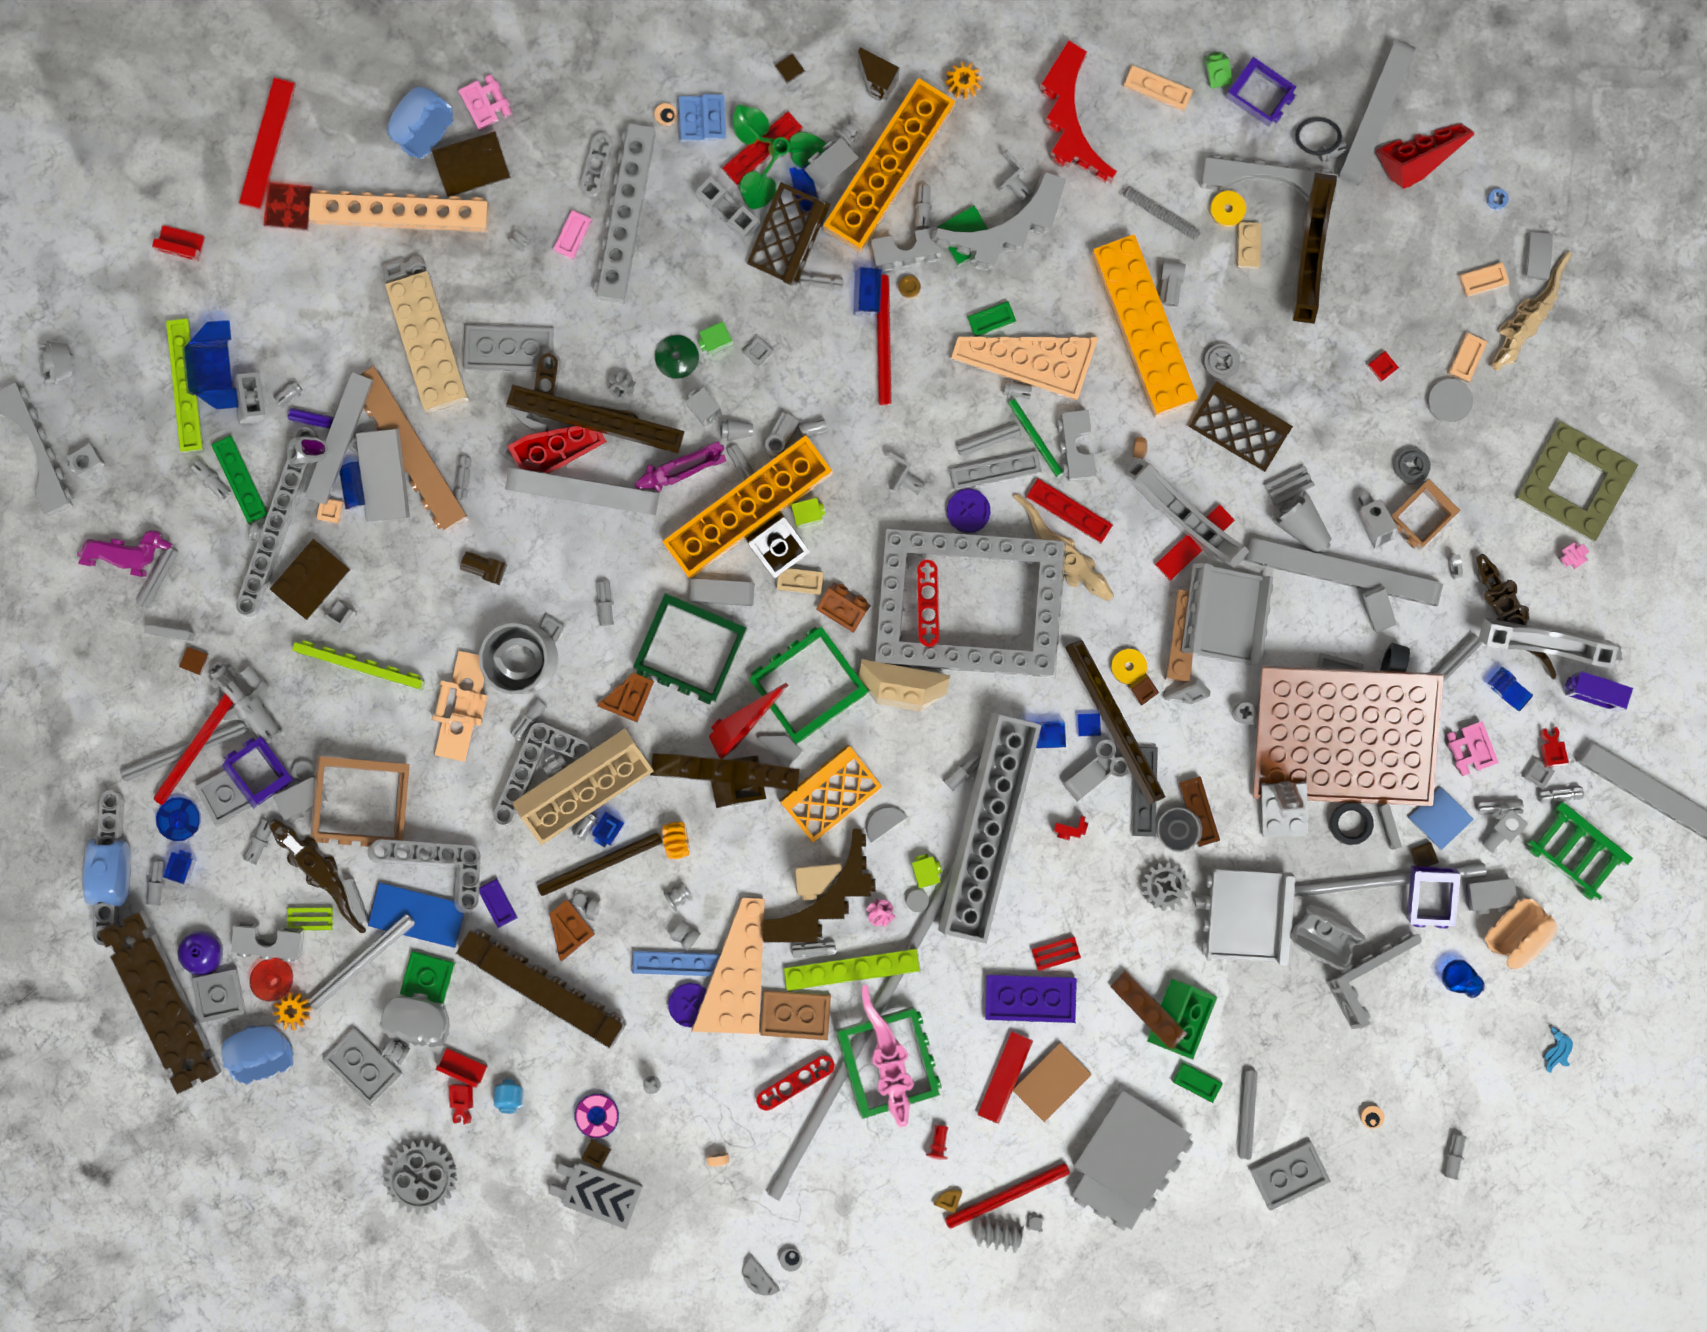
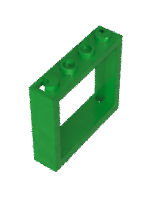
(793, 649)
(852, 1071)

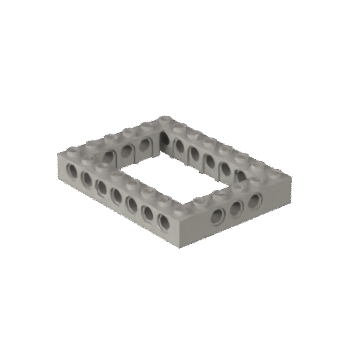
(1039, 662)

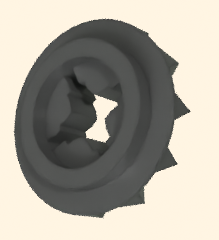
(1422, 463)

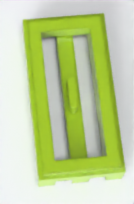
(290, 919)

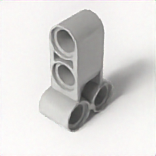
(1095, 772)

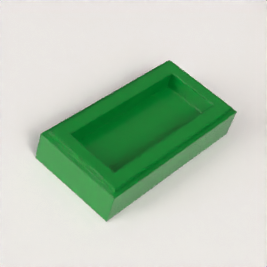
(991, 319)
(1197, 1082)

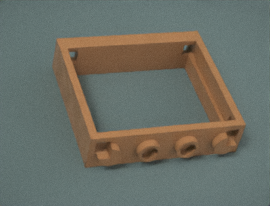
(366, 840)

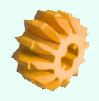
(966, 72)
(676, 840)
(296, 1004)

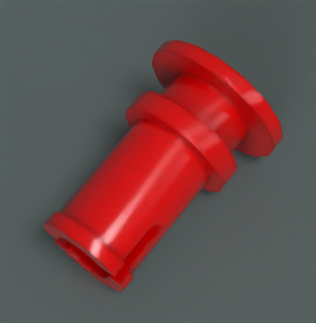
(938, 1143)

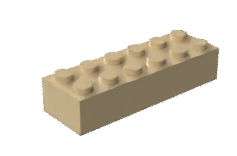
(427, 342)
(582, 786)

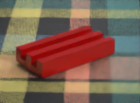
(1070, 940)

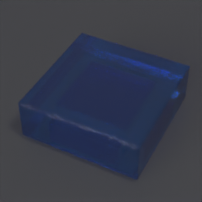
(1089, 725)

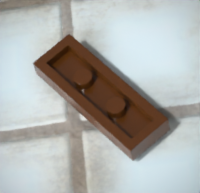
(1197, 801)

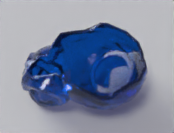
(1462, 978)

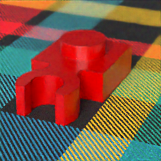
(1553, 752)
(461, 1099)

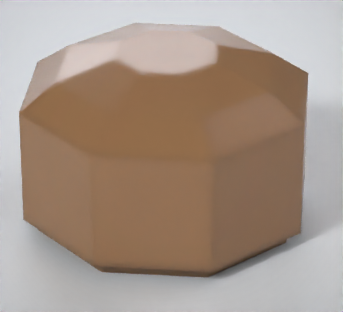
(1140, 447)

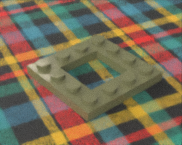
(1615, 466)

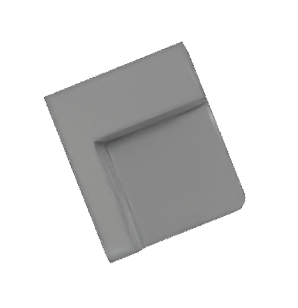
(341, 616)

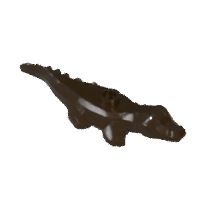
(1503, 600)
(319, 870)

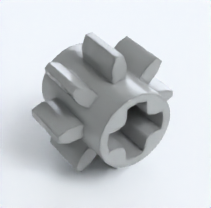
(621, 384)
(221, 674)
(554, 765)

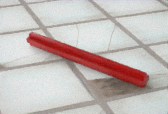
(884, 344)
(193, 750)
(1007, 1195)

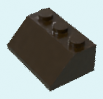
(471, 164)
(310, 579)

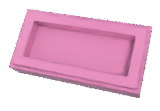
(572, 234)

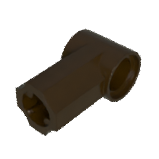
(489, 569)

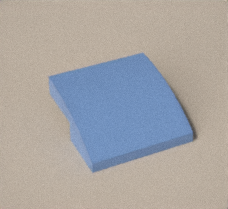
(701, 118)
(1442, 820)

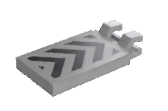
(597, 1194)

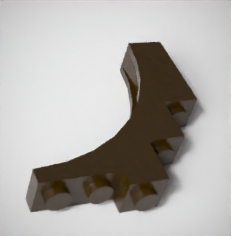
(1312, 248)
(725, 771)
(851, 883)

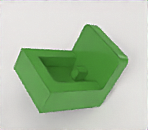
(1218, 69)

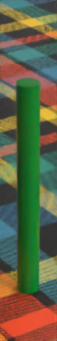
(1050, 460)

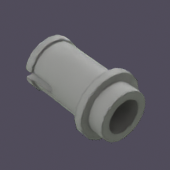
(1340, 150)
(1017, 390)
(289, 393)
(812, 428)
(585, 826)

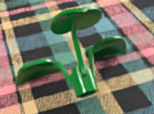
(753, 124)

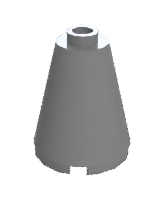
(1303, 523)

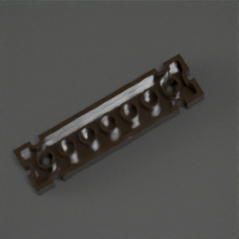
(541, 988)
(160, 1001)

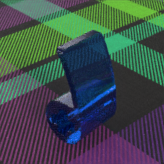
(1507, 687)

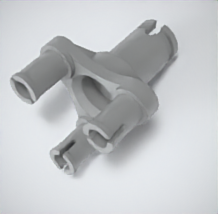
(249, 706)

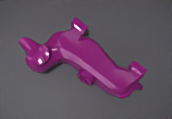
(681, 467)
(124, 556)

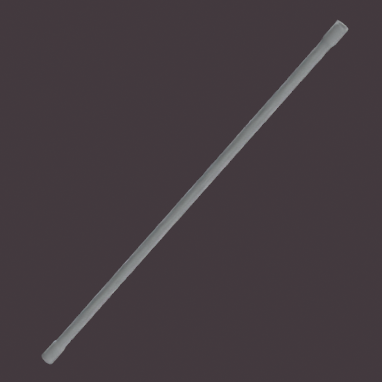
(782, 1180)

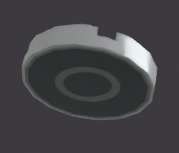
(1179, 829)

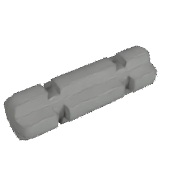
(821, 281)
(463, 478)
(1561, 794)
(814, 949)

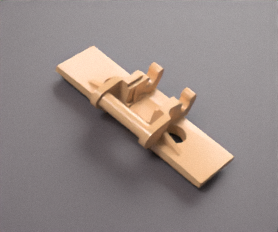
(467, 710)

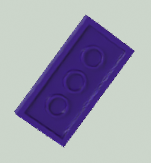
(1030, 998)

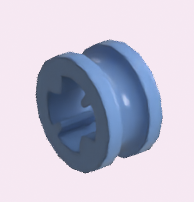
(1491, 196)

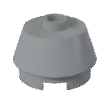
(55, 362)

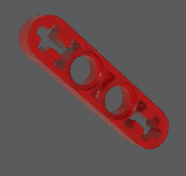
(932, 603)
(796, 1084)

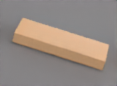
(1158, 88)

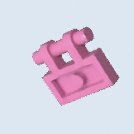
(478, 104)
(1478, 745)

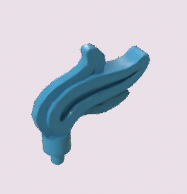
(1560, 1052)

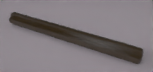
(599, 864)

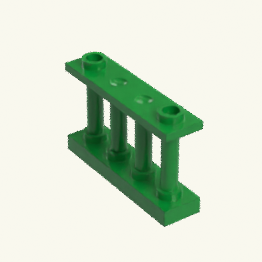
(1599, 843)

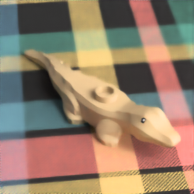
(1529, 318)
(1077, 567)

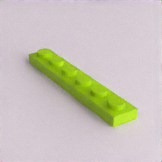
(185, 404)
(349, 661)
(852, 969)

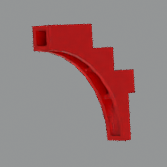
(1072, 145)

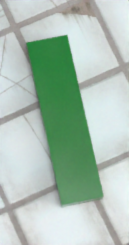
(240, 479)

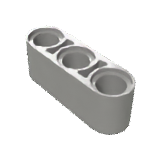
(721, 592)

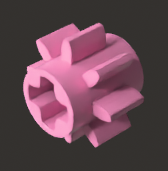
(1574, 555)
(880, 912)

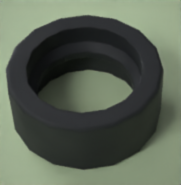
(1395, 658)
(1368, 819)

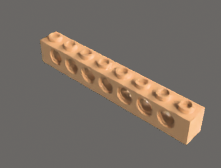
(321, 201)

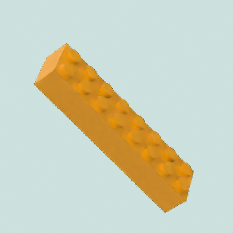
(889, 165)
(1144, 325)
(748, 507)

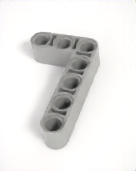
(532, 765)
(435, 859)

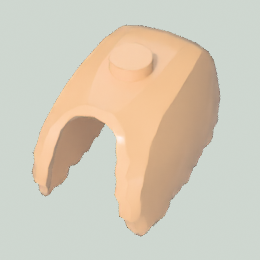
(1522, 933)

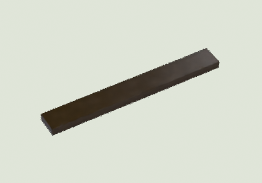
(595, 419)
(1115, 722)

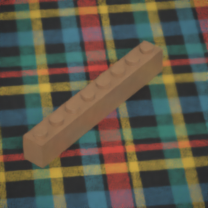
(416, 459)

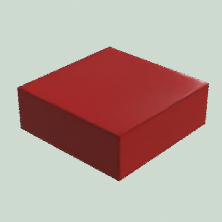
(1383, 366)

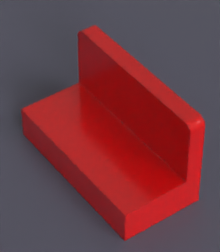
(179, 243)
(462, 1068)

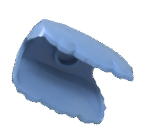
(419, 121)
(106, 873)
(256, 1053)

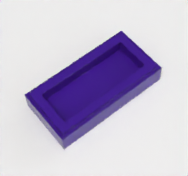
(497, 903)

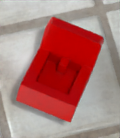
(1066, 832)

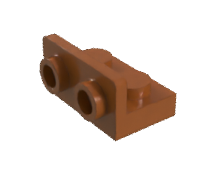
(843, 606)

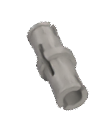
(211, 480)
(259, 841)

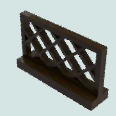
(806, 239)
(1250, 409)

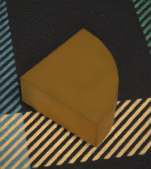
(949, 1200)

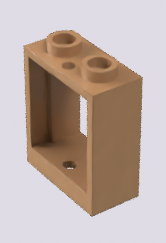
(1439, 499)

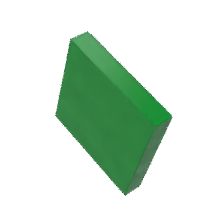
(967, 221)
(427, 976)

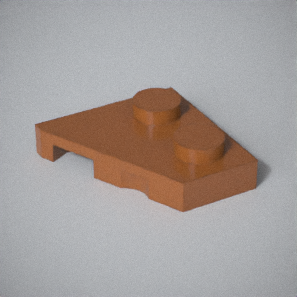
(629, 697)
(569, 929)

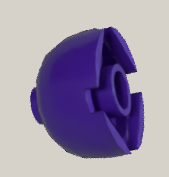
(210, 952)

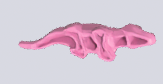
(890, 1059)

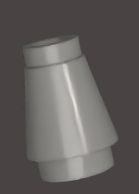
(735, 430)

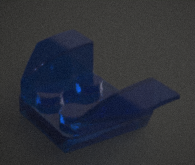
(209, 366)

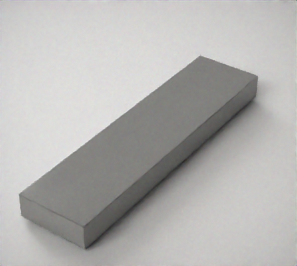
(995, 470)

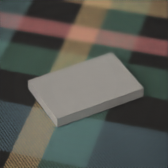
(362, 1066)
(1290, 1175)

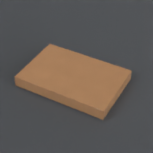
(795, 1015)
(1052, 1082)

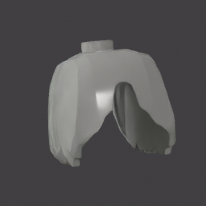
(1326, 937)
(416, 1021)

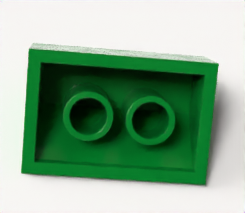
(1191, 1010)

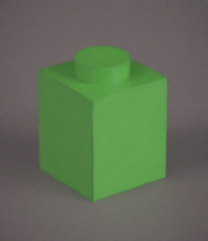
(715, 338)

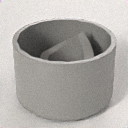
(496, 652)

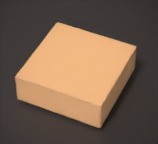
(331, 511)

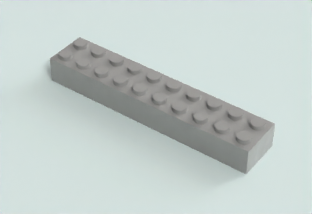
(989, 828)

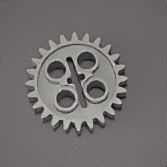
(431, 1159)

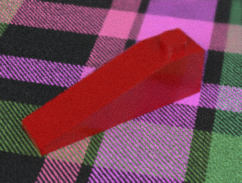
(1415, 159)
(553, 448)
(734, 728)

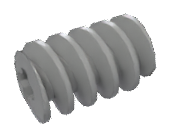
(998, 1235)

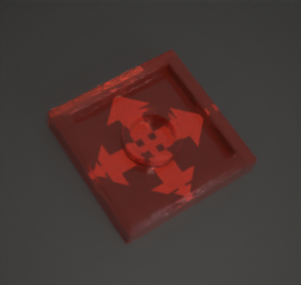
(287, 206)

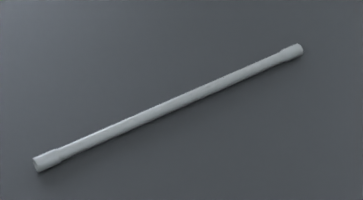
(1466, 871)

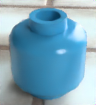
(508, 1096)

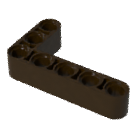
(553, 375)

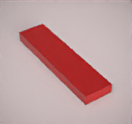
(757, 153)
(1069, 511)
(1187, 548)
(1005, 1077)

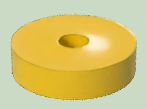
(1231, 199)
(1128, 656)

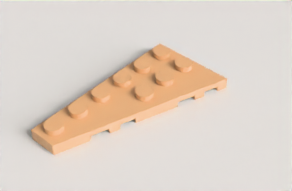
(1043, 362)
(735, 985)

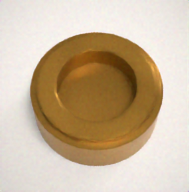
(909, 286)

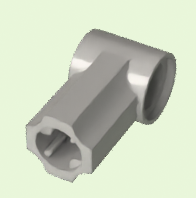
(1172, 277)
(781, 433)

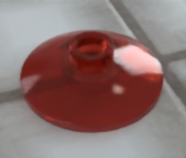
(264, 973)

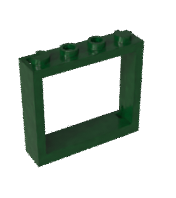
(704, 615)

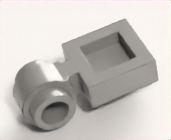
(399, 269)

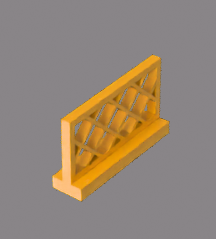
(822, 775)

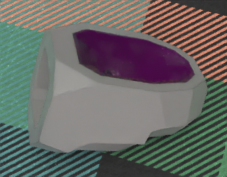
(306, 450)

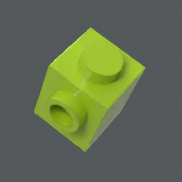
(926, 870)

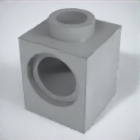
(94, 464)

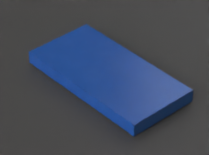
(434, 917)

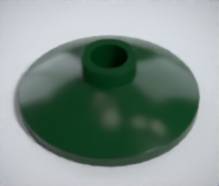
(679, 367)

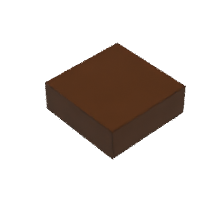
(194, 661)
(1143, 689)

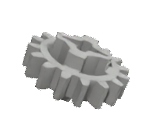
(1160, 896)

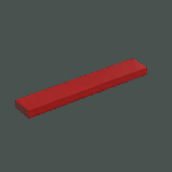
(267, 143)

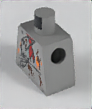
(1380, 527)

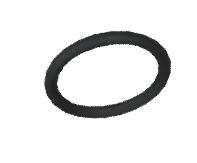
(1318, 119)

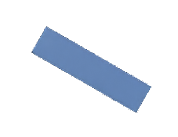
(674, 963)

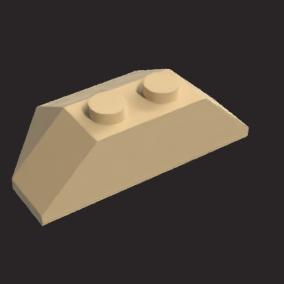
(902, 686)

